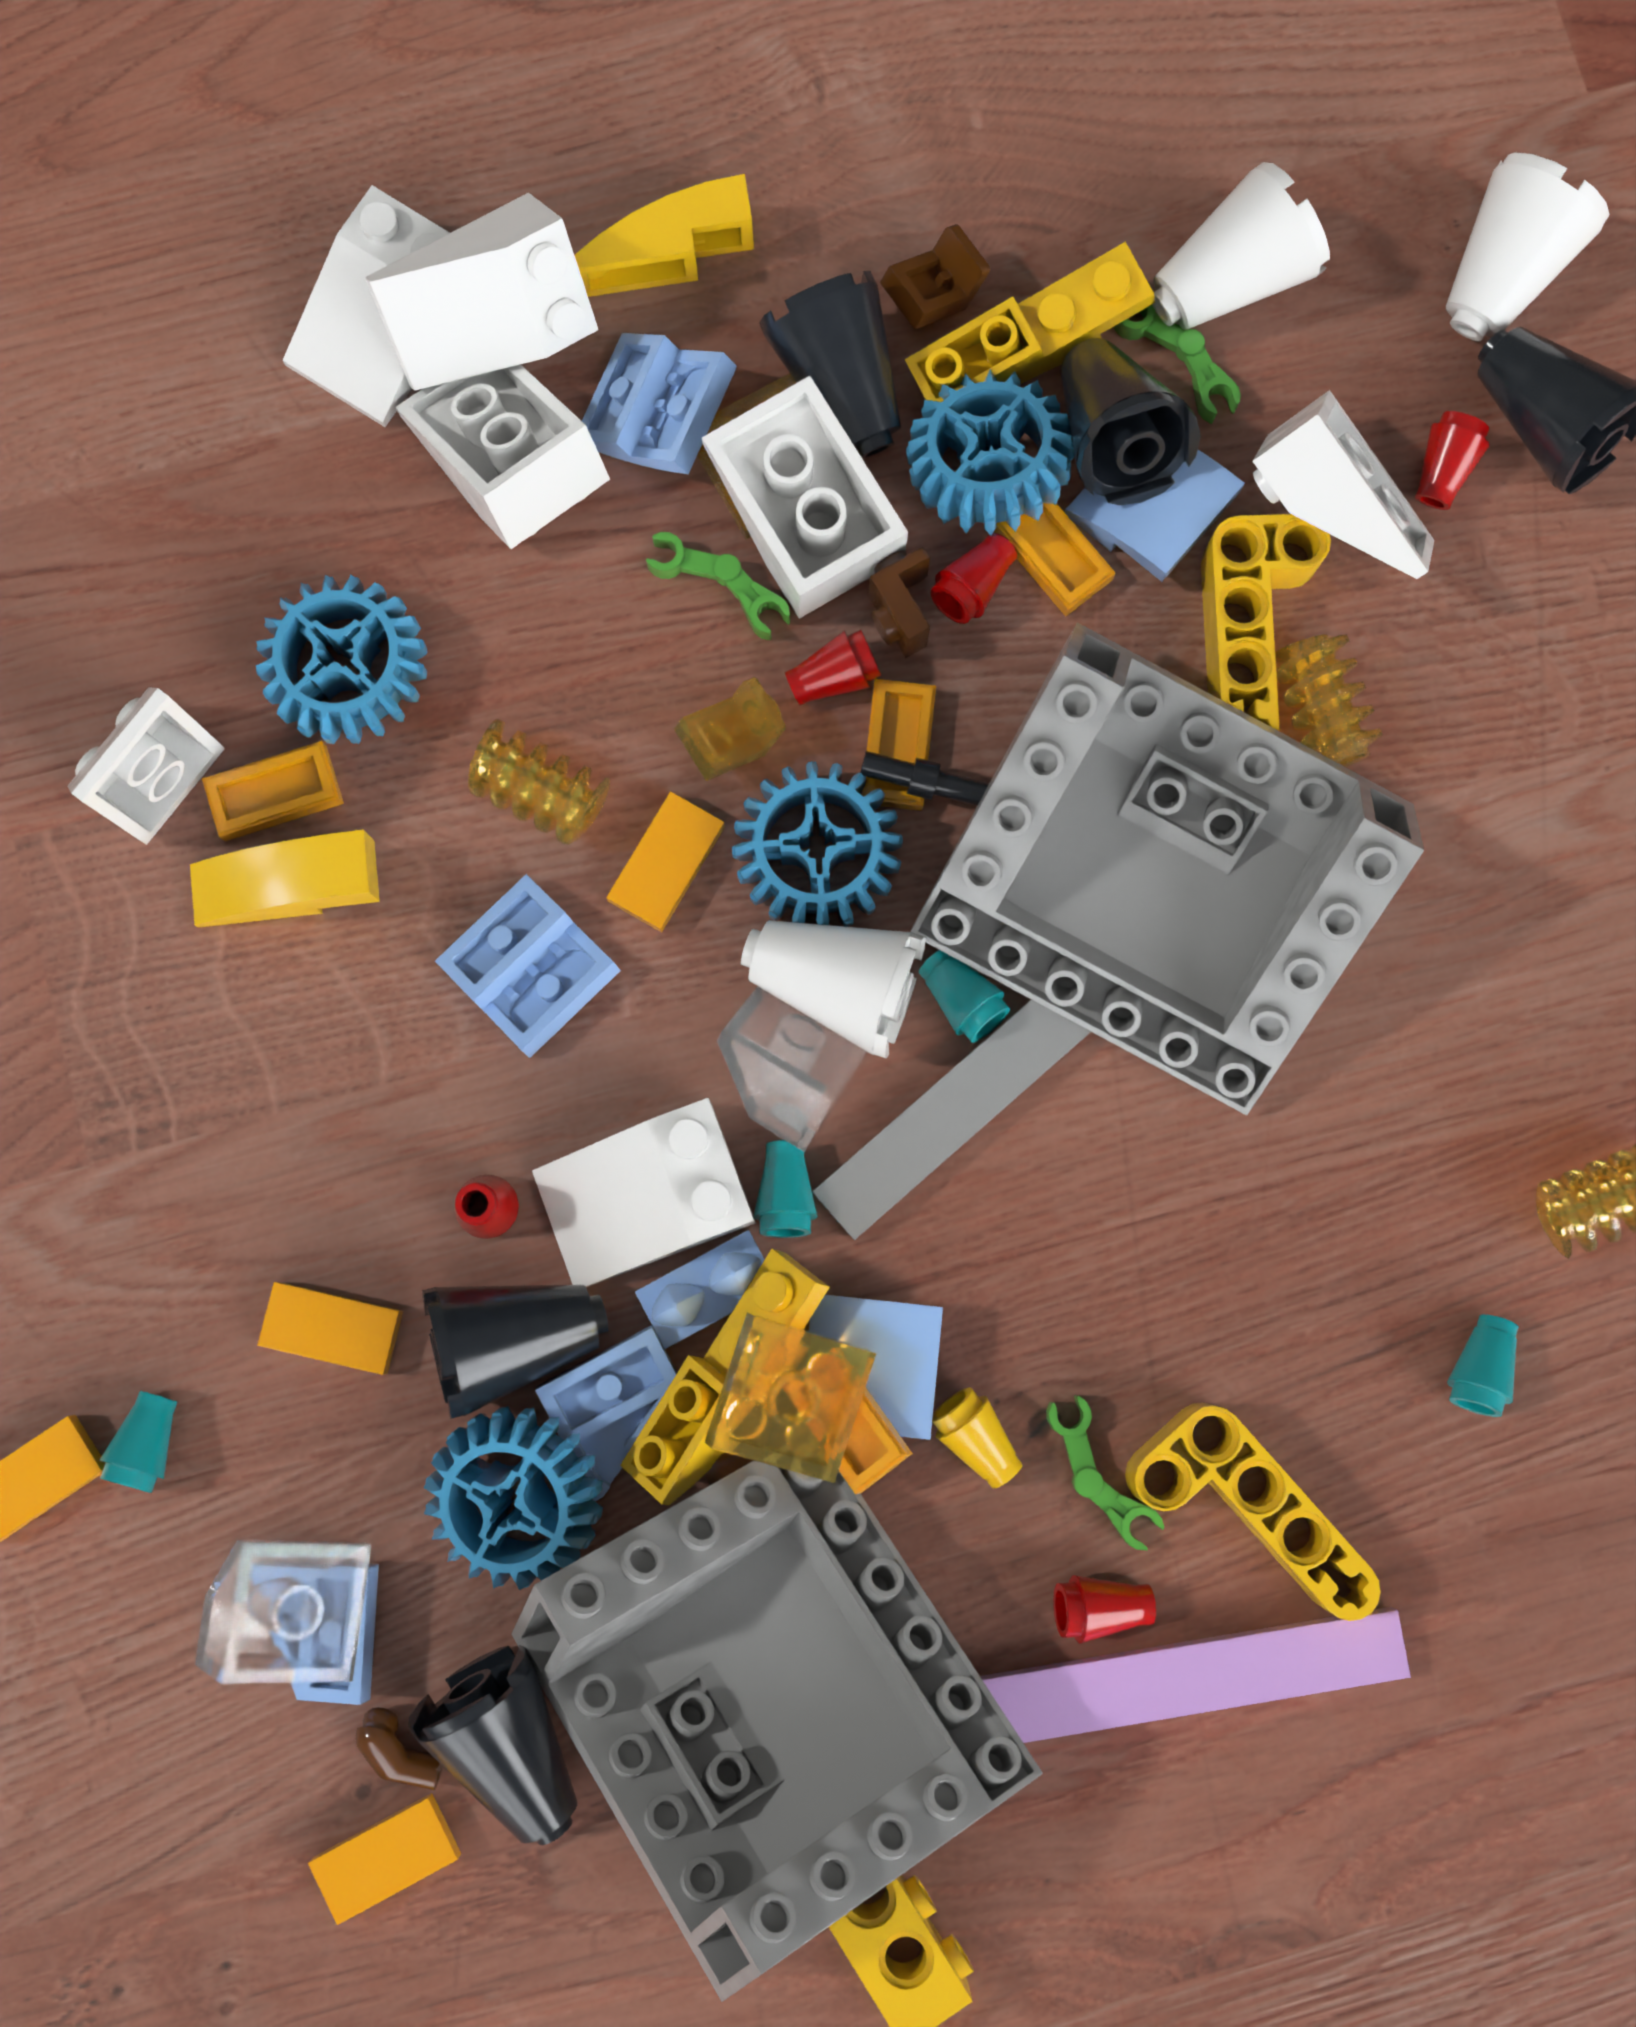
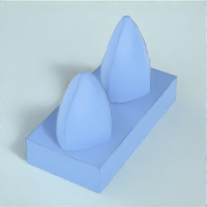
(701, 1289)

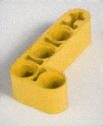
(1250, 587)
(1264, 1516)

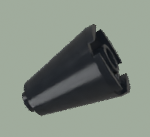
(842, 344)
(1559, 404)
(1124, 424)
(507, 1337)
(501, 1744)

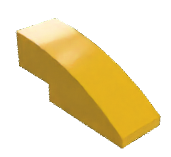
(666, 237)
(285, 879)

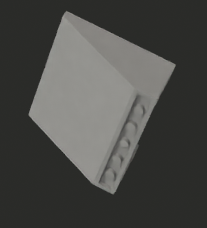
(1169, 870)
(768, 1710)

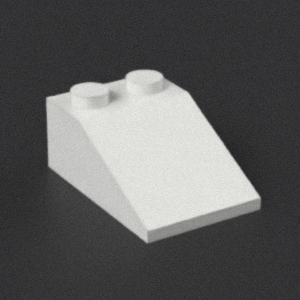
(485, 296)
(341, 332)
(507, 448)
(1338, 485)
(805, 496)
(145, 764)
(643, 1194)

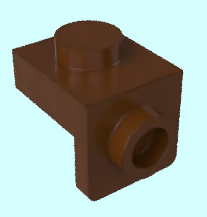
(937, 280)
(896, 612)

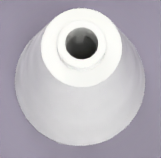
(1520, 242)
(1242, 252)
(838, 976)

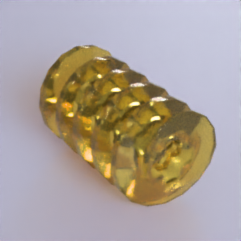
(1326, 698)
(534, 787)
(1589, 1202)

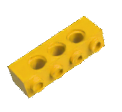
(910, 1992)

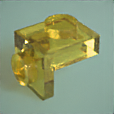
(732, 730)

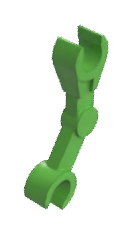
(1189, 348)
(727, 572)
(1088, 1480)

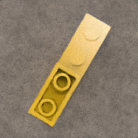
(1038, 330)
(671, 1446)

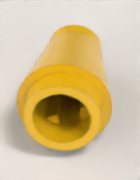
(976, 1436)

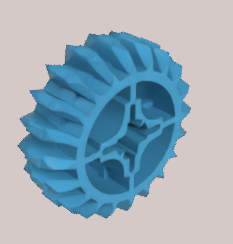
(995, 473)
(326, 678)
(813, 793)
(468, 1480)

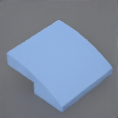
(657, 402)
(1166, 525)
(527, 965)
(905, 1349)

